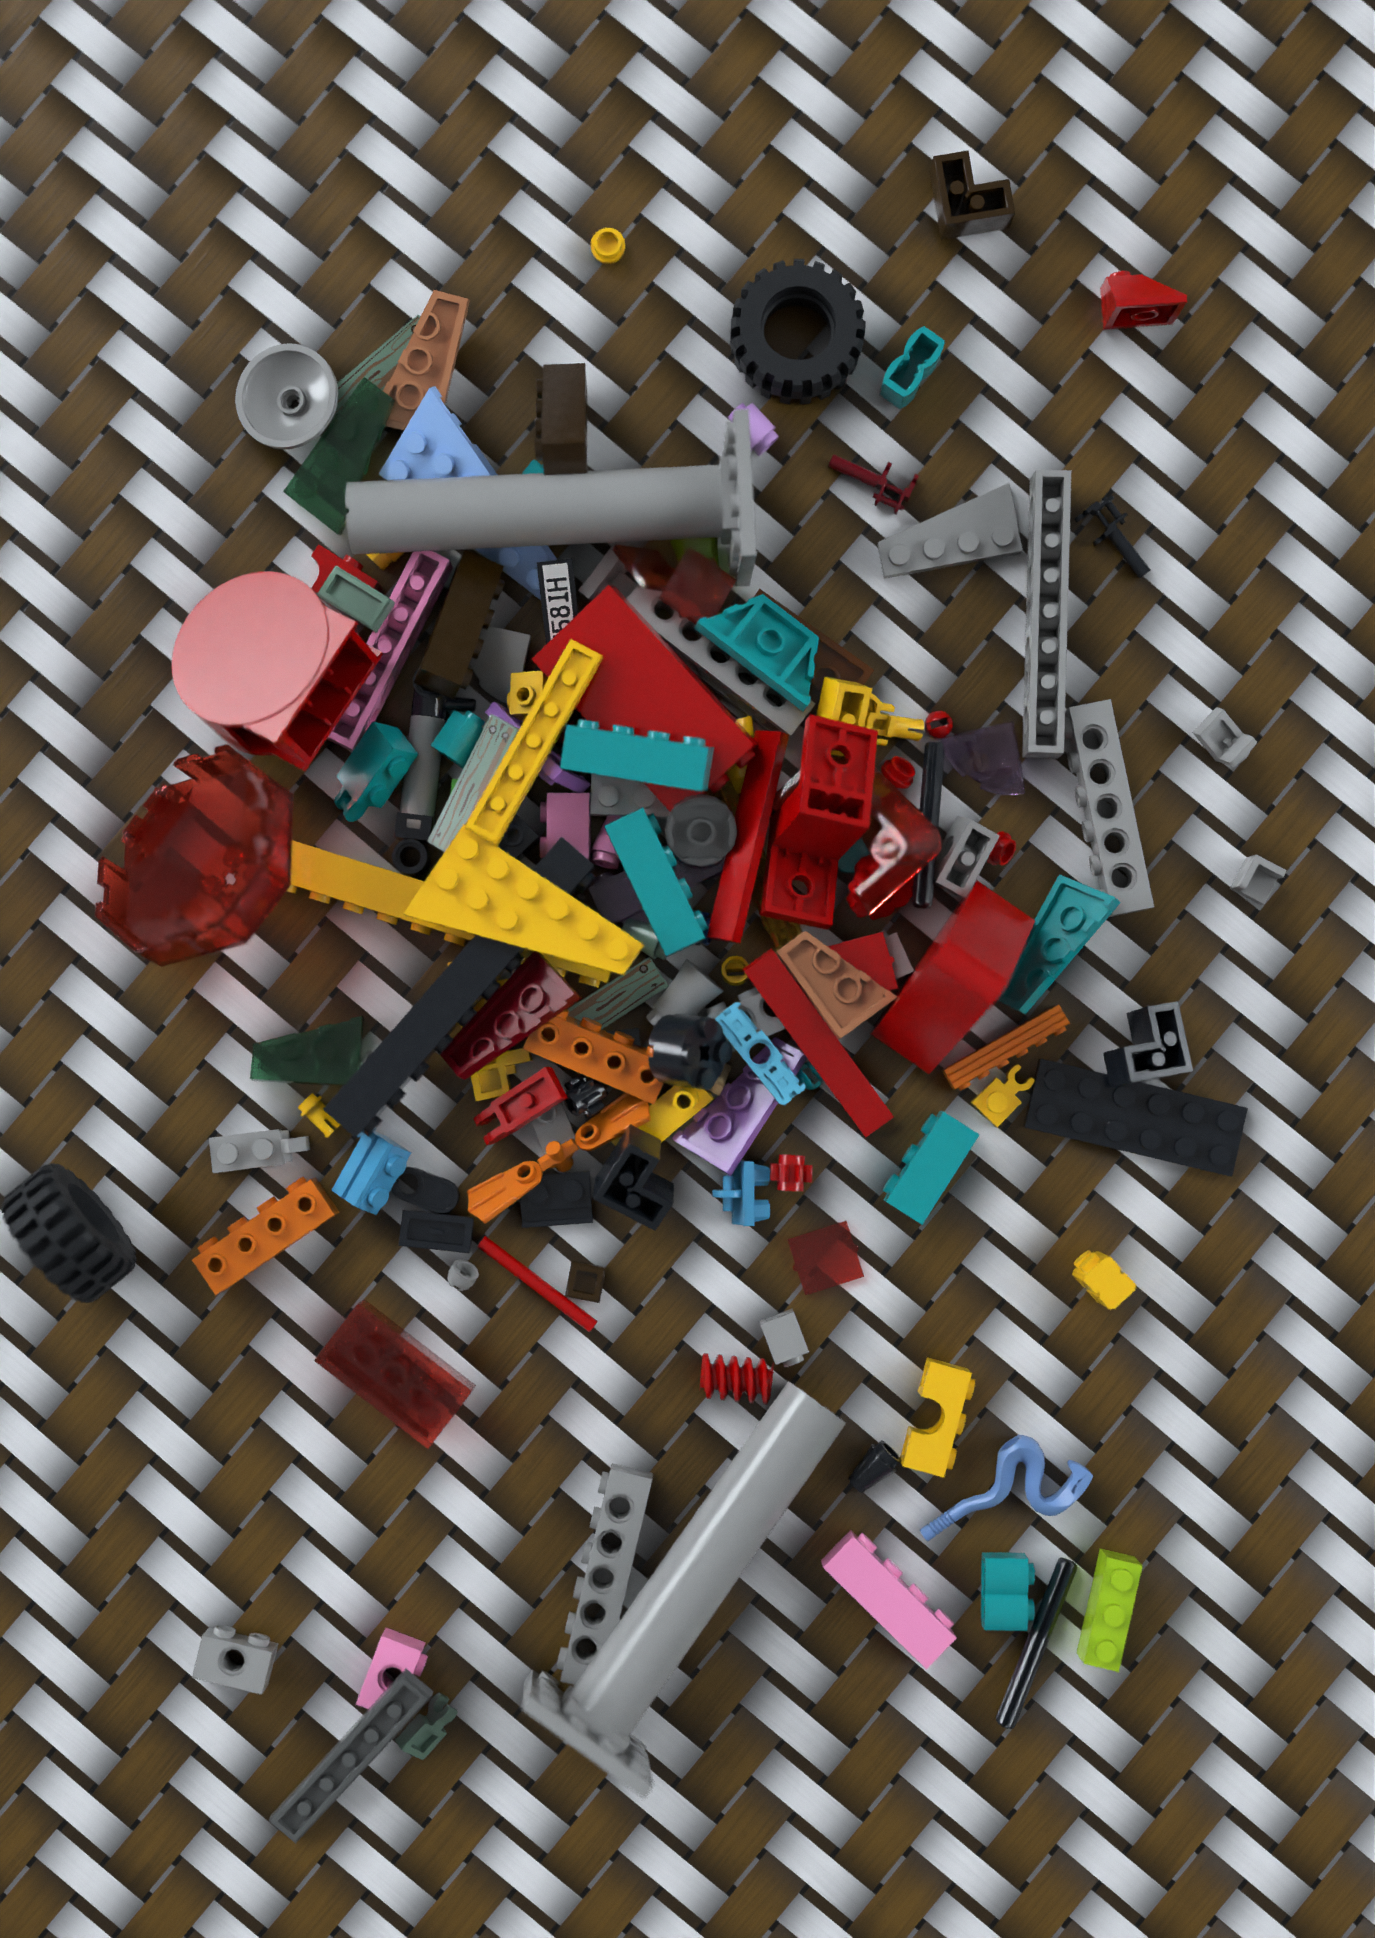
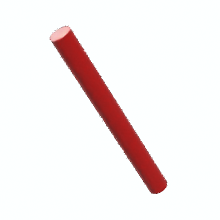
(537, 1284)

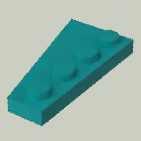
(1059, 932)

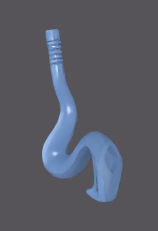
(1016, 1450)

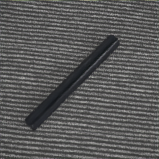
(930, 807)
(1036, 1643)

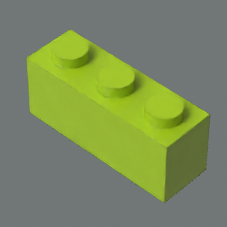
(1109, 1610)

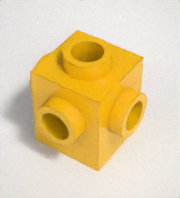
(524, 691)

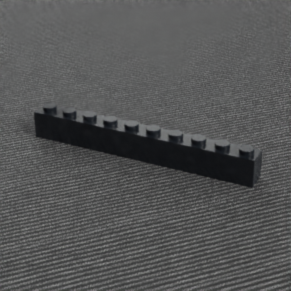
(441, 1009)

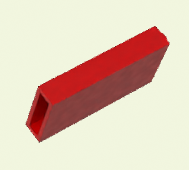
(648, 688)

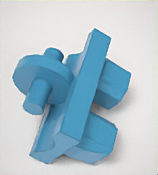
(739, 1193)

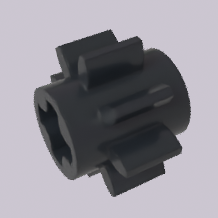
(584, 1096)

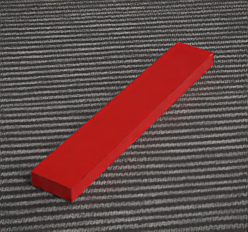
(751, 824)
(818, 1042)

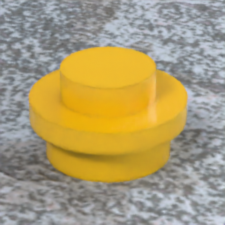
(607, 245)

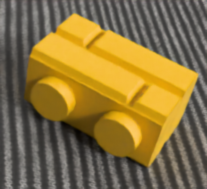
(1103, 1278)

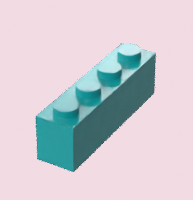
(637, 757)
(655, 882)

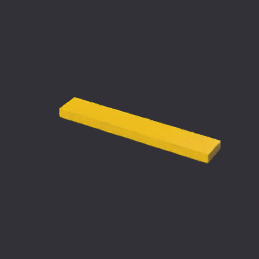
(533, 742)

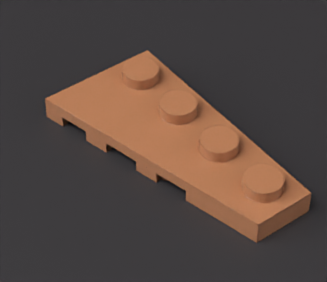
(428, 357)

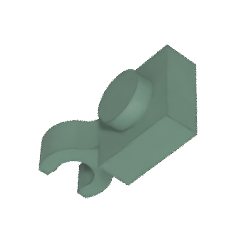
(427, 1731)

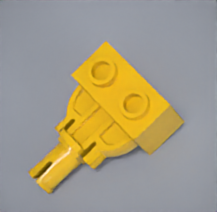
(858, 706)

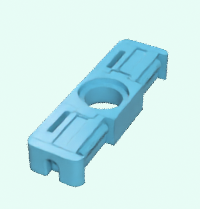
(773, 1074)

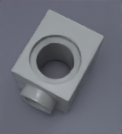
(784, 1338)

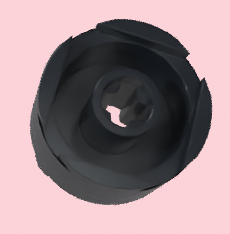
(688, 1051)

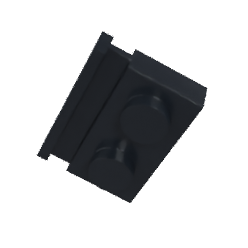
(558, 1200)

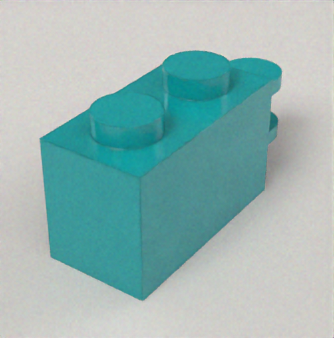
(373, 770)

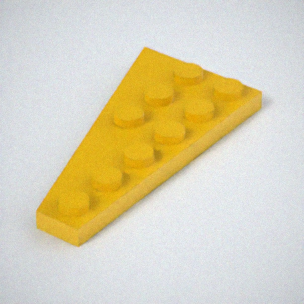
(503, 900)

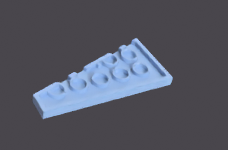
(439, 448)

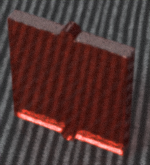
(645, 566)
(697, 587)
(825, 1257)

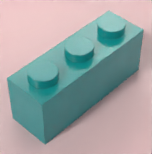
(929, 1166)

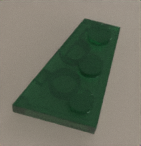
(311, 1057)

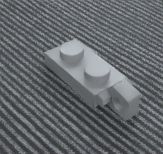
(254, 1150)

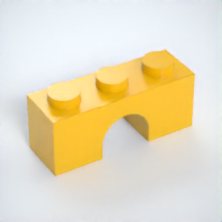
(931, 1448)

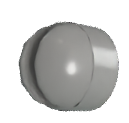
(462, 1274)

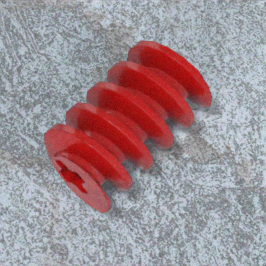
(736, 1378)

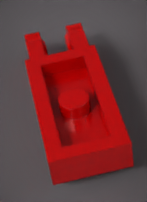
(522, 1104)

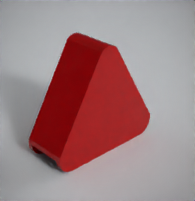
(955, 978)

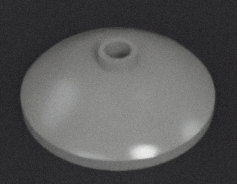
(273, 383)

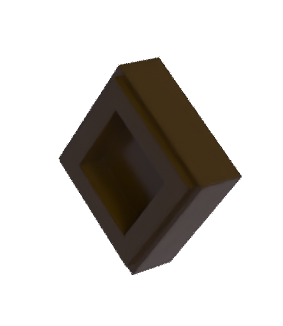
(585, 1281)

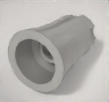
(686, 994)

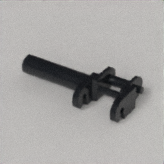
(1115, 535)

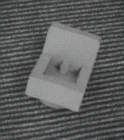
(1224, 738)

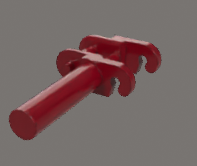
(873, 480)

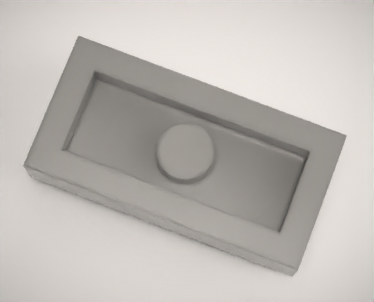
(603, 574)

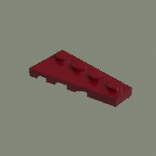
(514, 1012)

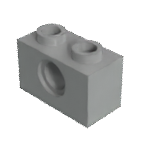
(963, 856)
(216, 1667)

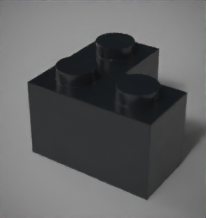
(1157, 1047)
(629, 1181)

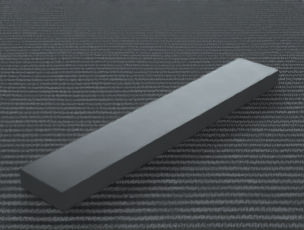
(351, 1755)

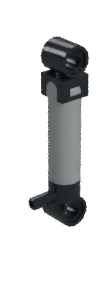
(421, 780)

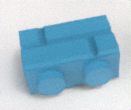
(371, 1172)

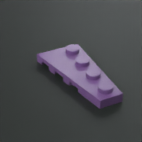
(735, 1118)

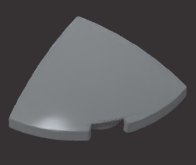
(500, 656)

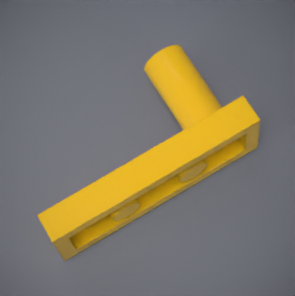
(674, 1110)

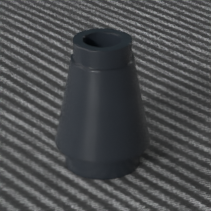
(874, 1466)

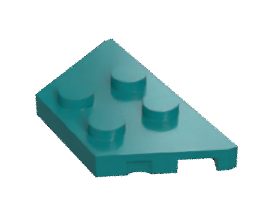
(768, 645)

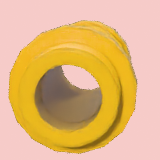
(313, 1108)

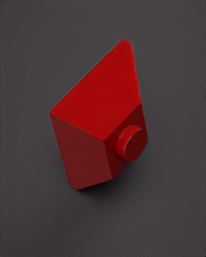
(1138, 301)

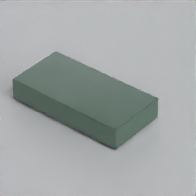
(356, 599)

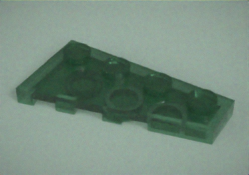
(341, 455)

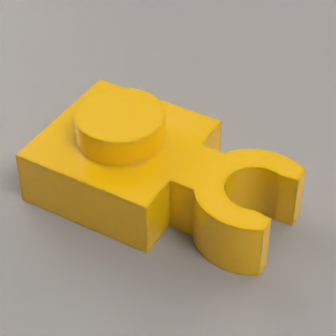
(999, 1098)

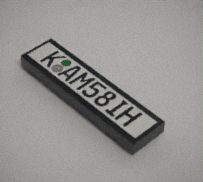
(557, 595)

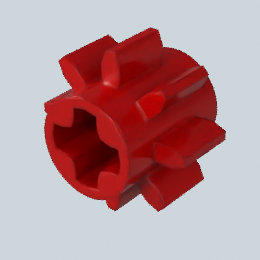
(791, 1172)

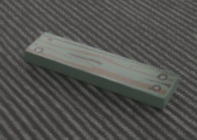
(378, 366)
(473, 780)
(621, 994)

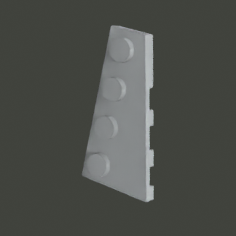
(963, 535)

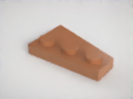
(832, 985)

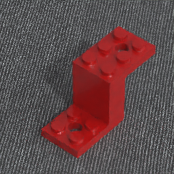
(819, 822)

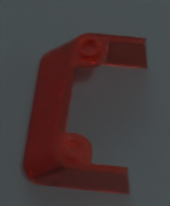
(899, 848)

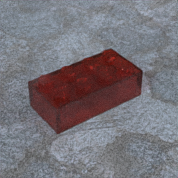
(395, 1373)

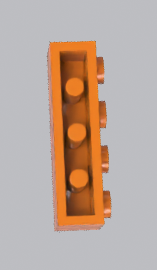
(596, 1054)
(265, 1235)

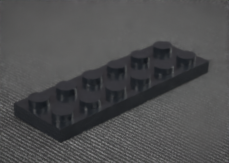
(1135, 1118)

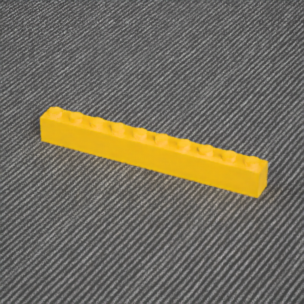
(389, 894)

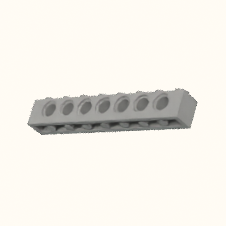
(1046, 614)

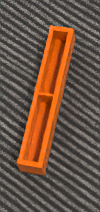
(1006, 1046)

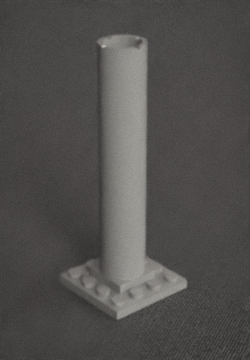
(565, 508)
(685, 1591)

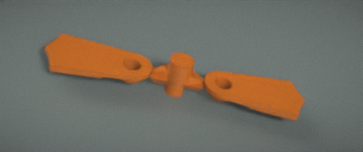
(505, 1188)

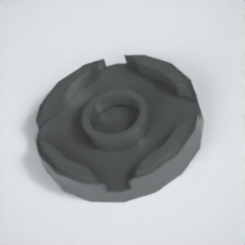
(700, 830)

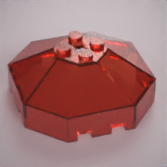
(176, 859)

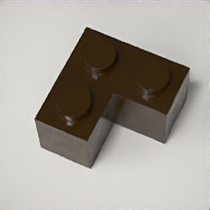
(967, 207)

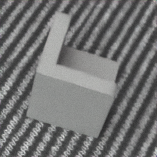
(1257, 878)

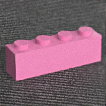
(888, 1598)

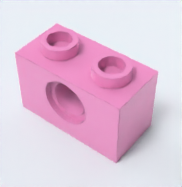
(392, 1651)

